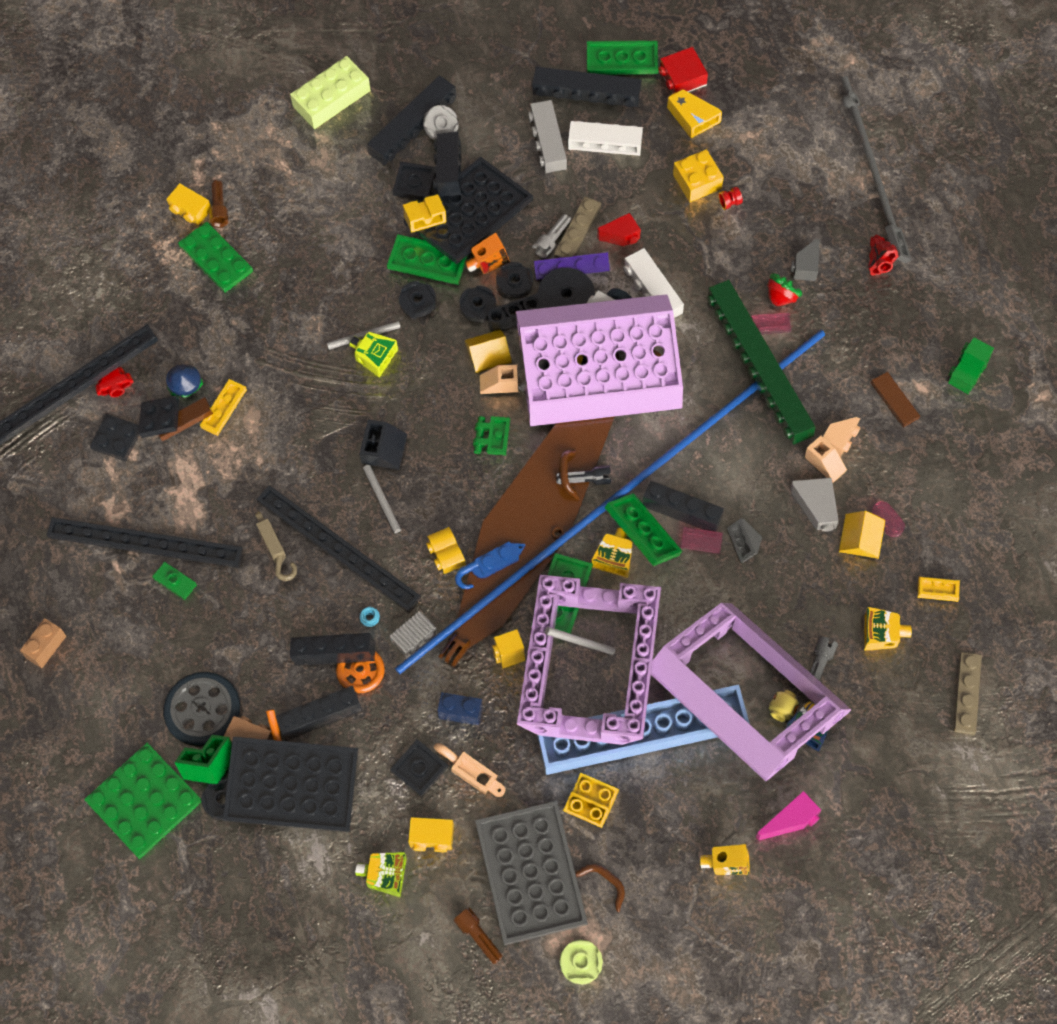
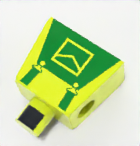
(374, 351)

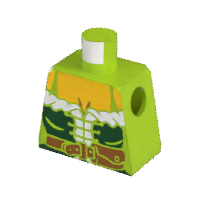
(384, 872)

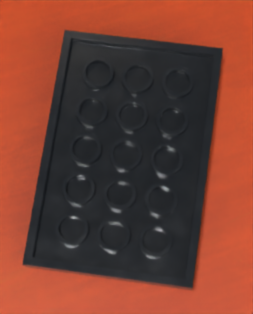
(483, 207)
(290, 784)

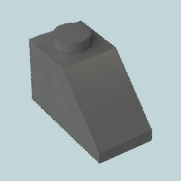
(806, 262)

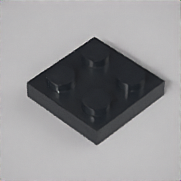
(413, 181)
(159, 416)
(115, 437)
(419, 768)

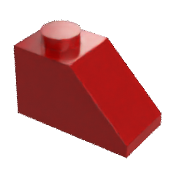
(620, 231)

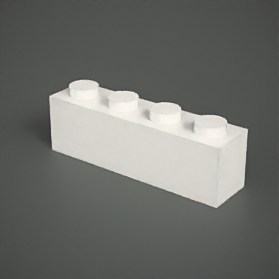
(605, 138)
(650, 280)

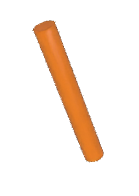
(273, 725)

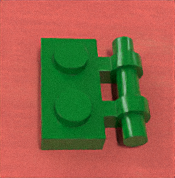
(498, 435)

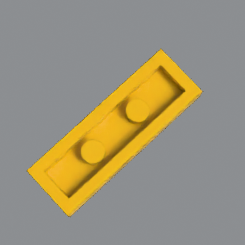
(223, 407)

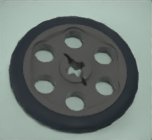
(180, 693)

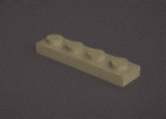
(578, 228)
(967, 693)

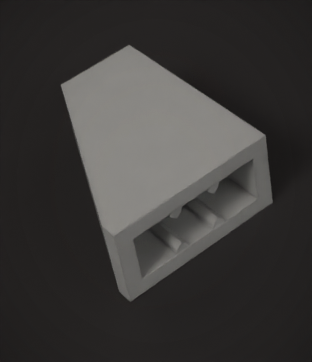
(817, 501)

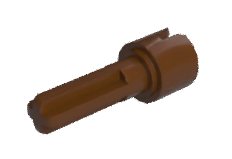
(218, 212)
(469, 923)

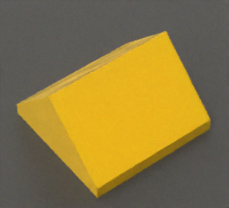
(488, 351)
(862, 534)

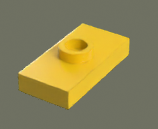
(938, 589)

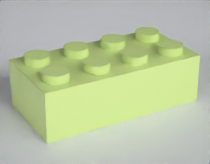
(330, 92)

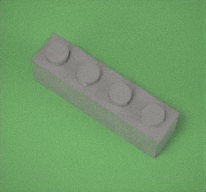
(548, 136)

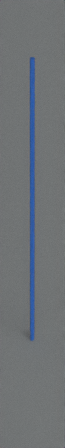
(598, 511)

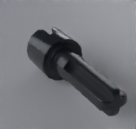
(596, 475)

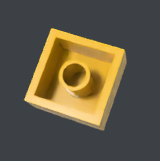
(698, 175)

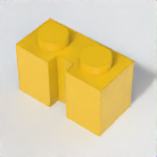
(188, 203)
(424, 214)
(508, 649)
(431, 833)

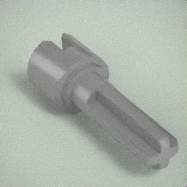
(546, 242)

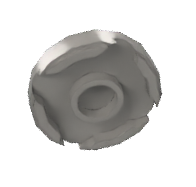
(439, 120)

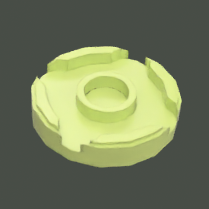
(581, 962)

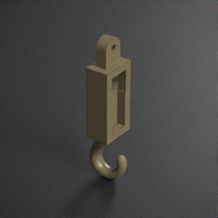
(274, 547)

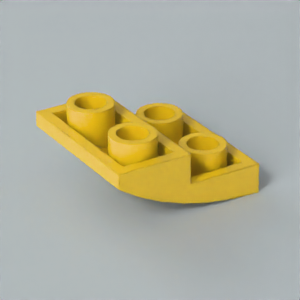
(591, 800)

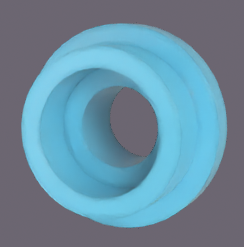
(369, 611)

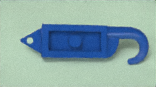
(490, 562)

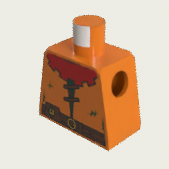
(488, 255)

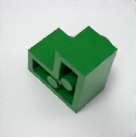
(971, 366)
(206, 764)

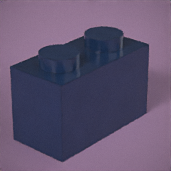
(460, 708)

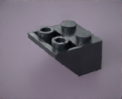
(382, 445)

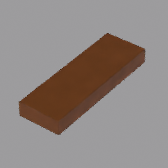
(895, 399)
(189, 416)

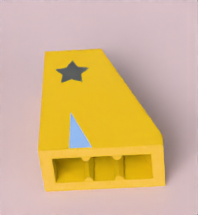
(693, 113)

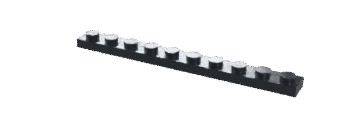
(76, 382)
(145, 542)
(339, 549)

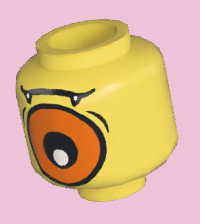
(783, 705)

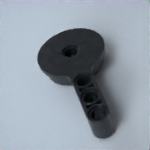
(550, 294)

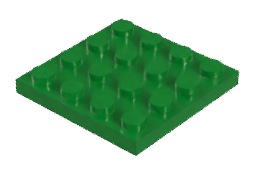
(143, 800)

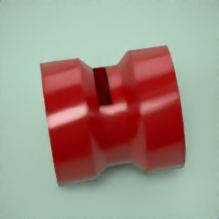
(730, 198)

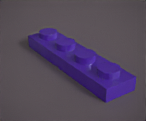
(585, 263)

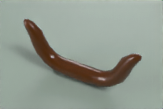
(564, 473)
(608, 876)

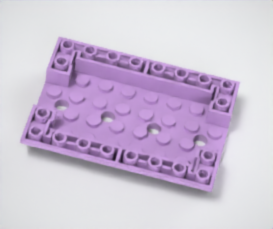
(604, 384)

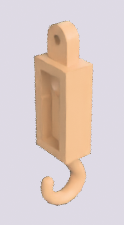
(469, 769)

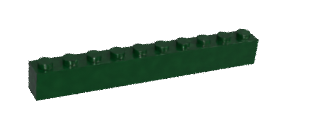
(761, 362)

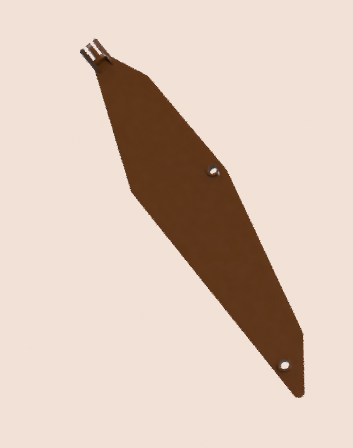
(528, 515)

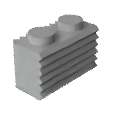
(413, 634)

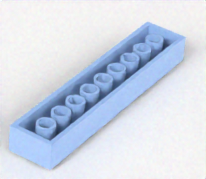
(666, 726)

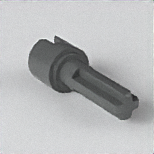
(824, 652)

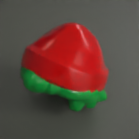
(782, 291)

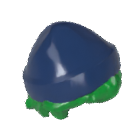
(183, 380)

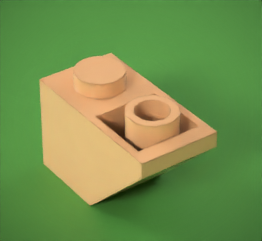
(499, 380)
(840, 433)
(825, 459)

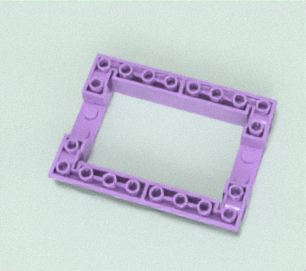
(567, 592)
(762, 756)

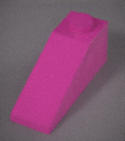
(792, 818)

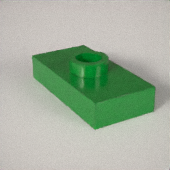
(174, 581)

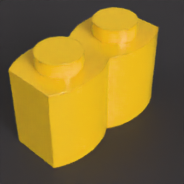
(446, 550)

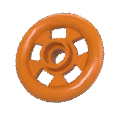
(375, 676)

